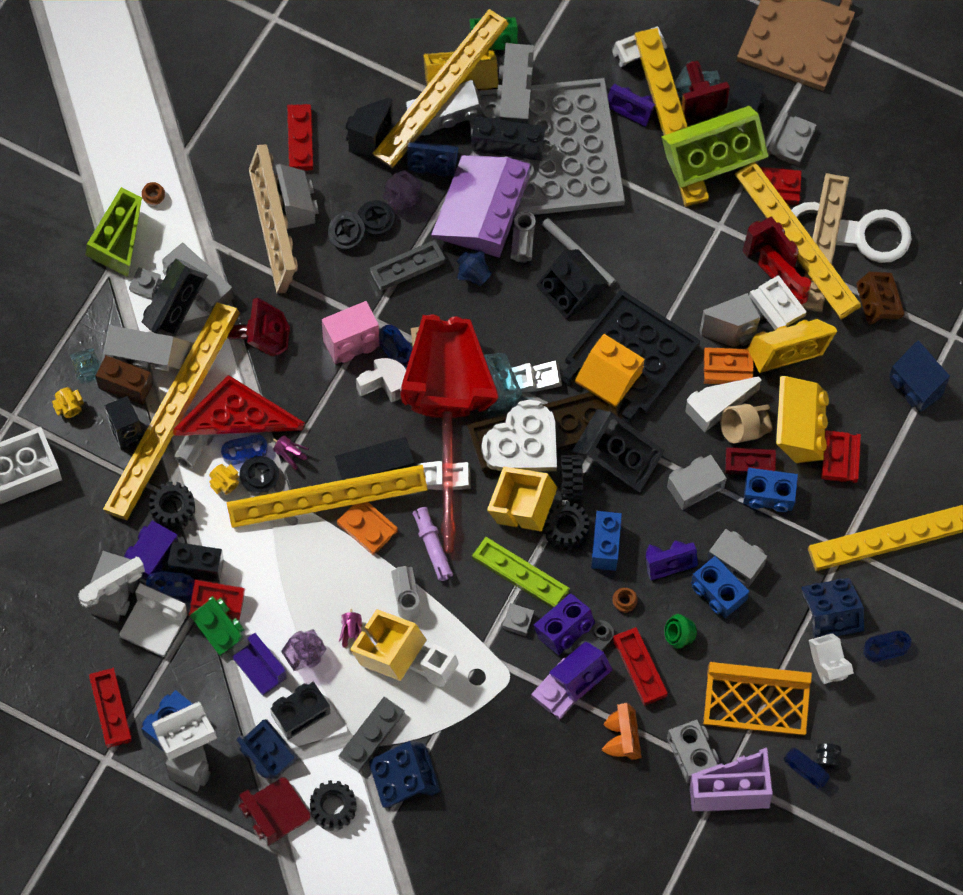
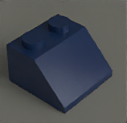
(919, 377)

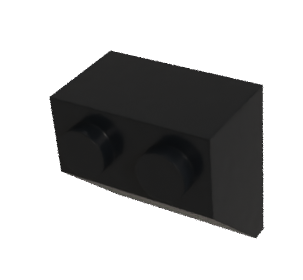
(369, 127)

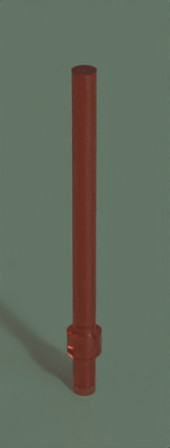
(448, 526)

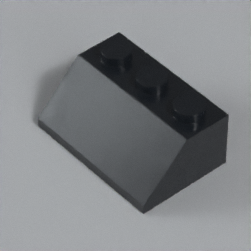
(173, 298)

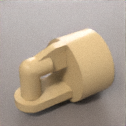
(745, 422)

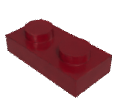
(740, 459)

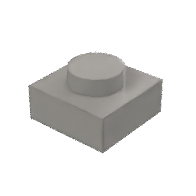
(145, 282)
(518, 619)

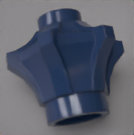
(473, 268)

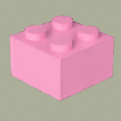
(350, 332)

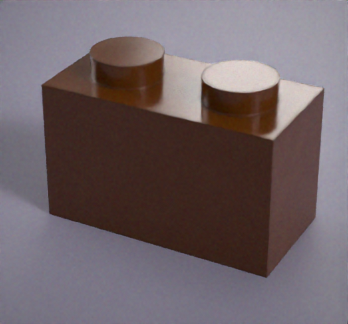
(124, 379)

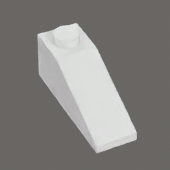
(707, 406)

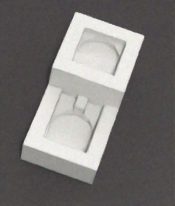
(538, 377)
(434, 475)

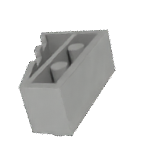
(516, 83)
(146, 348)

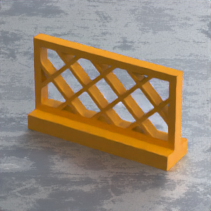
(757, 676)

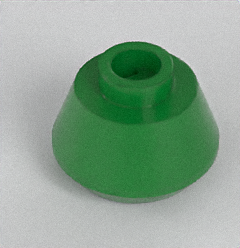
(680, 631)

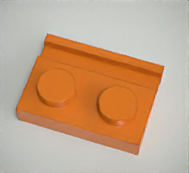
(727, 365)
(367, 526)

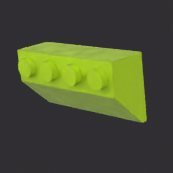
(715, 146)

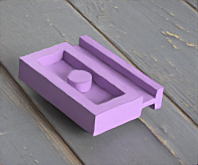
(552, 697)

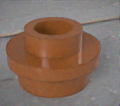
(153, 187)
(624, 593)

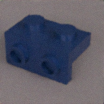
(267, 750)

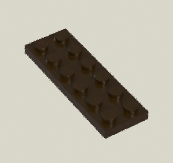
(570, 418)

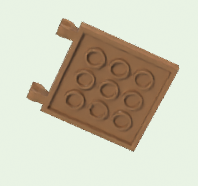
(797, 39)

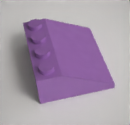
(482, 203)

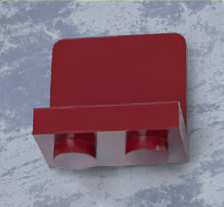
(772, 233)
(274, 810)

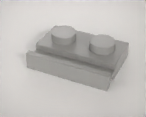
(791, 139)

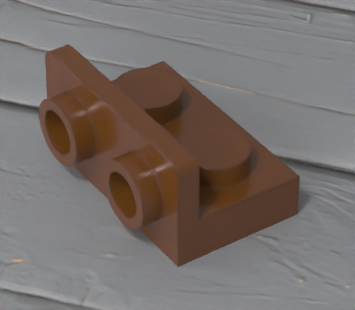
(879, 297)

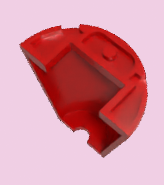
(447, 370)

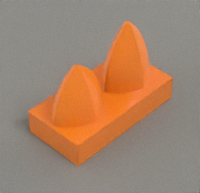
(628, 742)

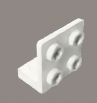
(154, 620)

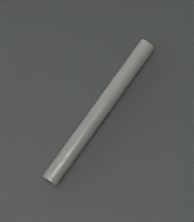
(571, 245)

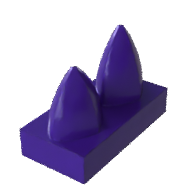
(631, 105)
(676, 559)

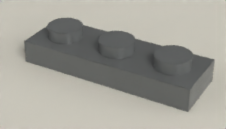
(407, 265)
(371, 734)

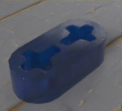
(399, 343)
(244, 449)
(171, 578)
(888, 651)
(806, 768)

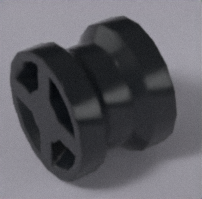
(828, 756)

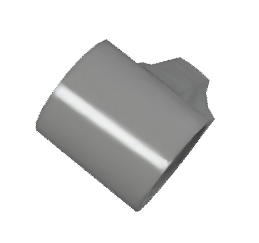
(523, 237)
(191, 449)
(405, 592)

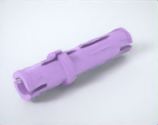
(428, 534)

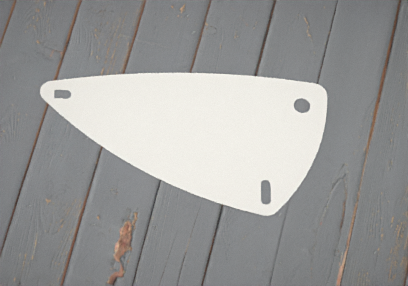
(331, 573)

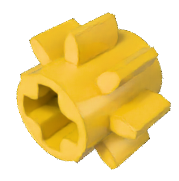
(68, 402)
(224, 479)

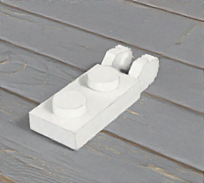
(111, 581)

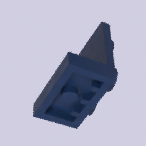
(432, 158)
(834, 607)
(403, 773)

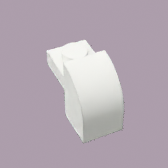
(386, 374)
(829, 658)
(435, 664)

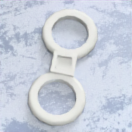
(852, 232)

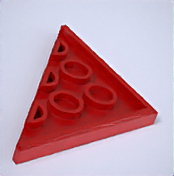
(236, 409)

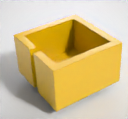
(522, 498)
(396, 645)

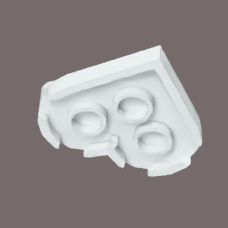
(524, 441)

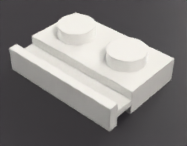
(777, 303)

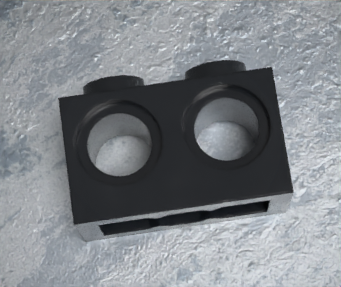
(124, 423)
(197, 561)
(304, 715)

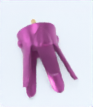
(284, 446)
(351, 627)

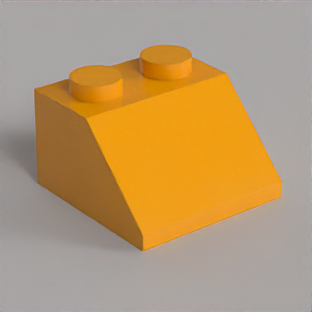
(610, 370)

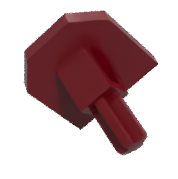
(703, 100)
(265, 329)

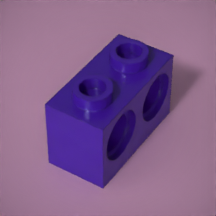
(564, 624)

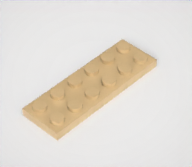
(272, 220)

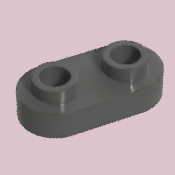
(592, 637)

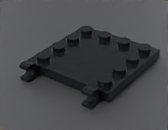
(645, 333)

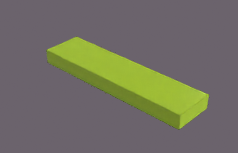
(520, 573)

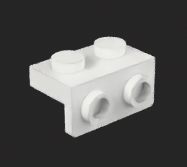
(184, 730)

